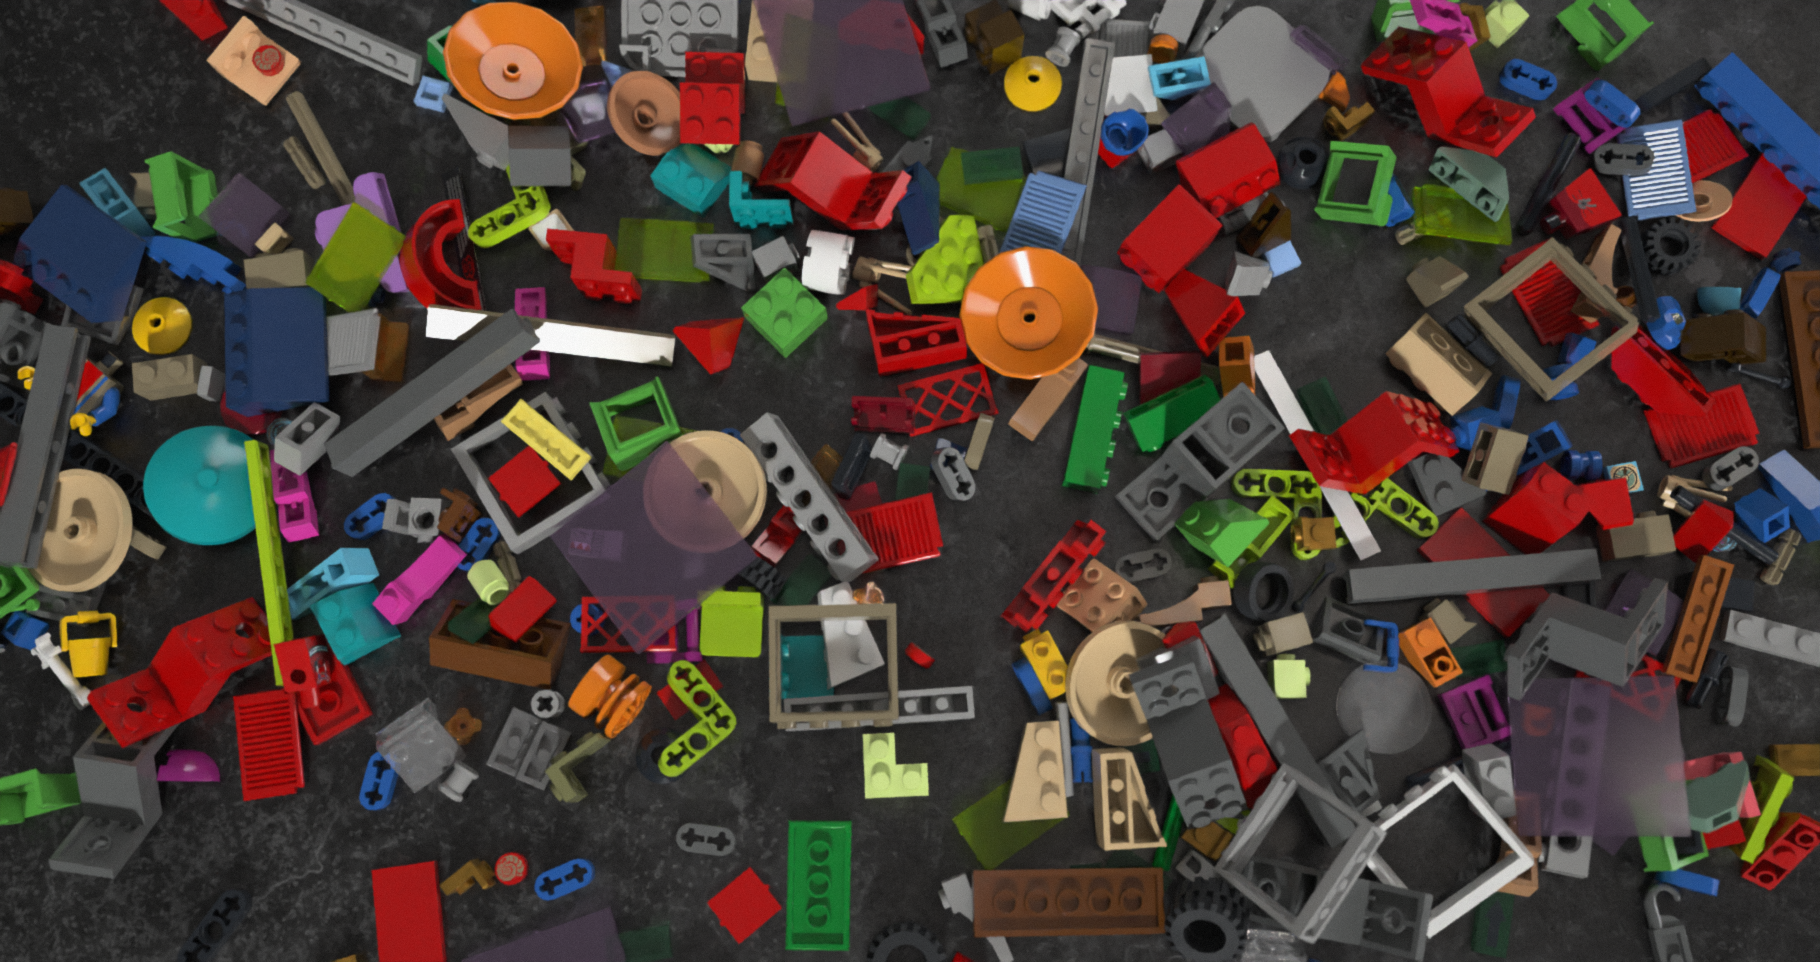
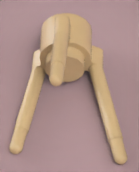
(866, 153)
(870, 271)
(1670, 482)

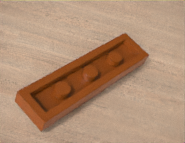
(1697, 618)

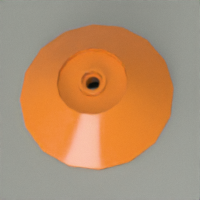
(516, 39)
(1022, 285)

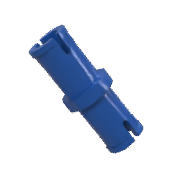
(1081, 753)

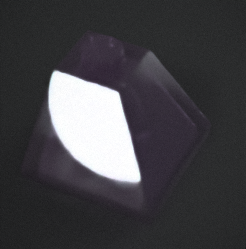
(588, 112)
(1200, 120)

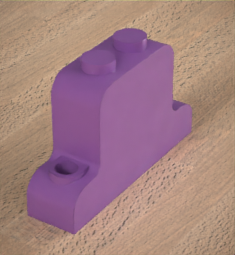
(373, 194)

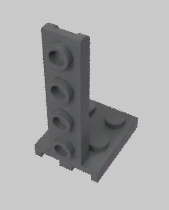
(19, 341)

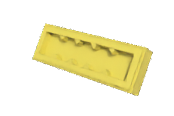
(546, 439)

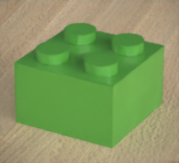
(785, 312)

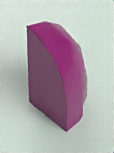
(188, 766)

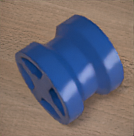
(575, 617)

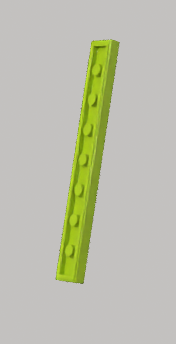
(269, 547)

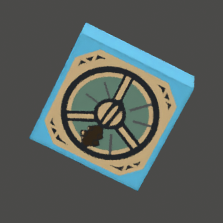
(1627, 470)

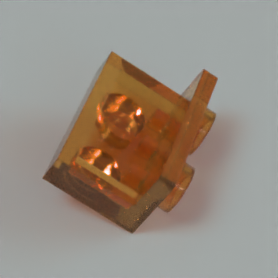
(390, 351)

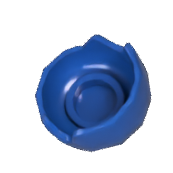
(1124, 132)

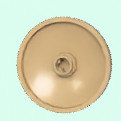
(728, 474)
(84, 532)
(1100, 686)

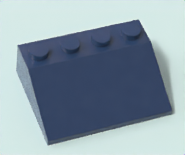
(81, 256)
(275, 349)

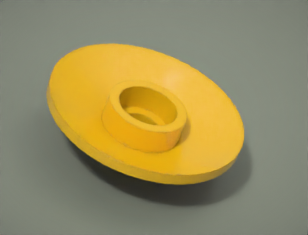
(1028, 94)
(172, 331)

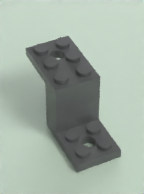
(1200, 461)
(1586, 639)
(1188, 741)
(117, 802)
(1360, 918)

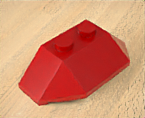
(1659, 376)
(1244, 744)

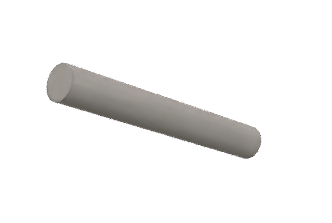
(1063, 718)

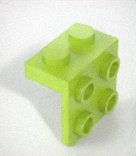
(732, 623)

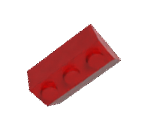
(1229, 170)

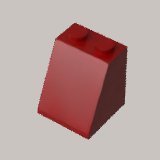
(1169, 239)
(1538, 510)

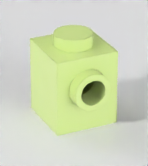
(1504, 20)
(1288, 677)

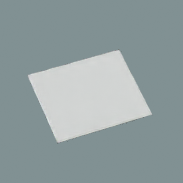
(1130, 85)

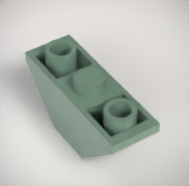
(1473, 177)
(1718, 797)

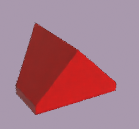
(711, 341)
(1612, 502)

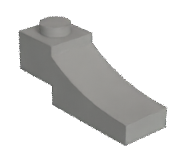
(958, 896)

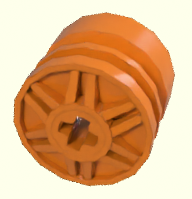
(606, 693)

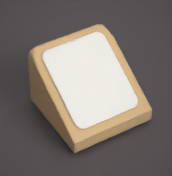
(553, 220)

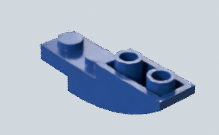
(195, 261)

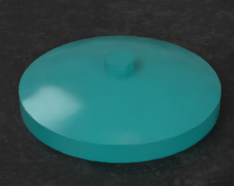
(201, 486)

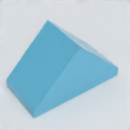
(1178, 78)

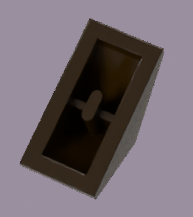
(1267, 227)

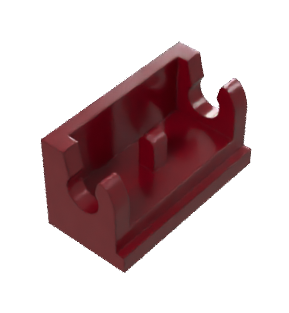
(883, 414)

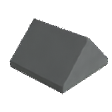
(539, 155)
(1343, 630)

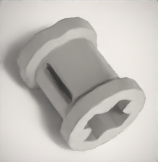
(1063, 46)
(889, 451)
(538, 704)
(458, 781)

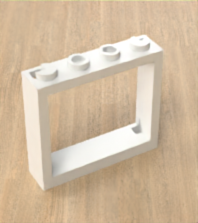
(1479, 888)

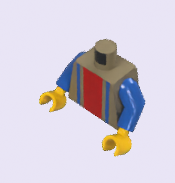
(97, 394)

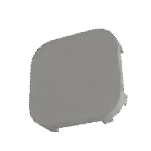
(661, 31)
(1262, 71)

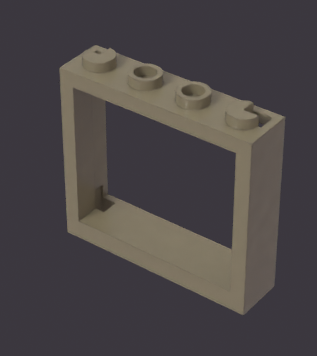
(1584, 279)
(789, 720)

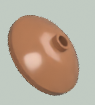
(652, 101)

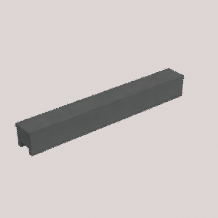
(431, 393)
(41, 445)
(1472, 576)
(1274, 726)

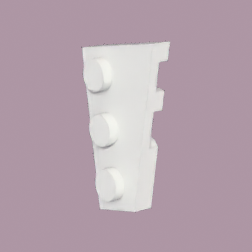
(848, 643)

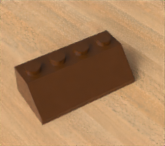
(529, 661)

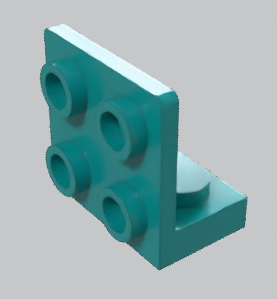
(750, 212)
(804, 667)

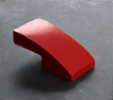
(778, 537)

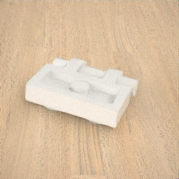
(1079, 10)

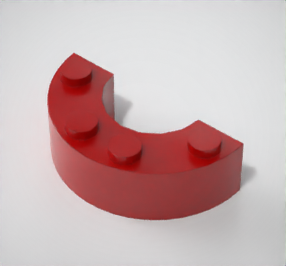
(424, 264)

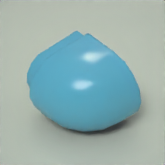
(1718, 299)

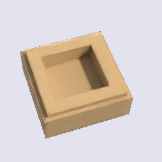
(274, 240)

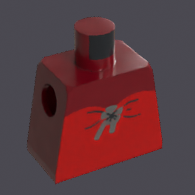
(1580, 208)

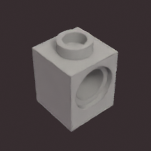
(1159, 152)
(774, 257)
(419, 510)

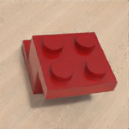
(712, 98)
(594, 265)

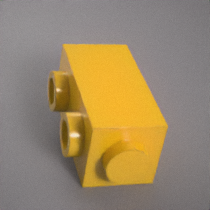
(1045, 661)

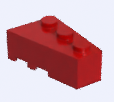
(198, 15)
(914, 341)

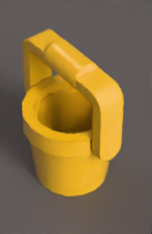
(88, 656)

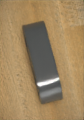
(1623, 159)
(1727, 464)
(953, 473)
(1141, 558)
(1731, 696)
(707, 831)

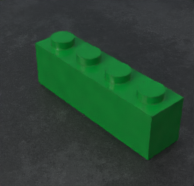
(1094, 428)

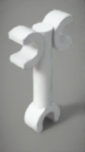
(48, 655)

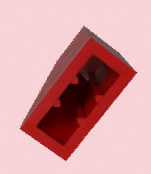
(1204, 309)

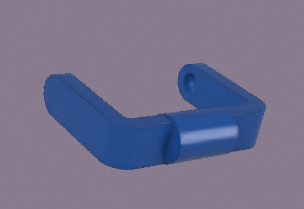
(1392, 647)

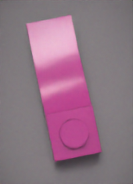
(1444, 19)
(534, 363)
(294, 502)
(420, 580)

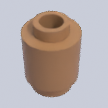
(749, 160)

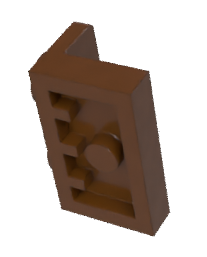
(460, 516)

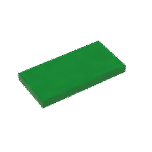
(818, 885)

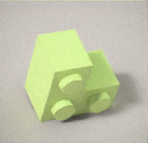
(886, 778)

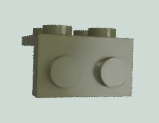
(564, 781)

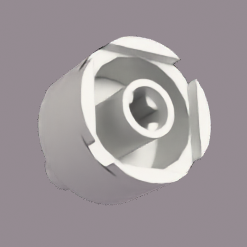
(827, 263)

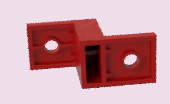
(1448, 91)
(833, 182)
(1374, 443)
(184, 672)

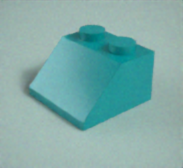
(691, 177)
(353, 622)

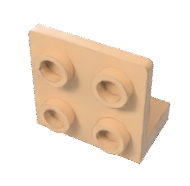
(235, 62)
(1101, 598)

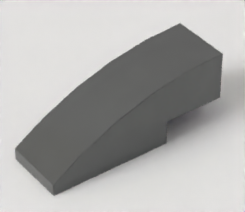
(942, 31)

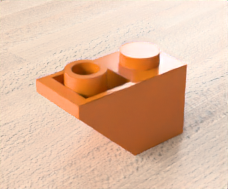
(1236, 363)
(1428, 652)

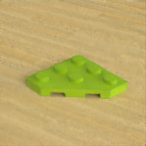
(949, 265)

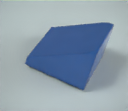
(1575, 348)
(24, 629)

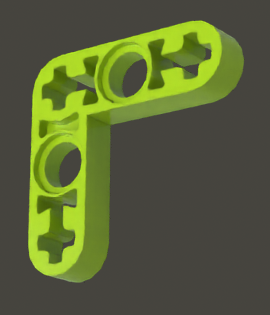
(523, 211)
(1298, 497)
(1382, 501)
(704, 727)

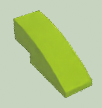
(1279, 518)

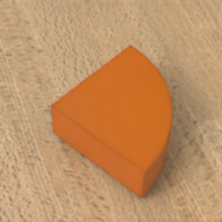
(1336, 92)

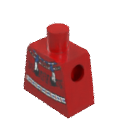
(304, 667)

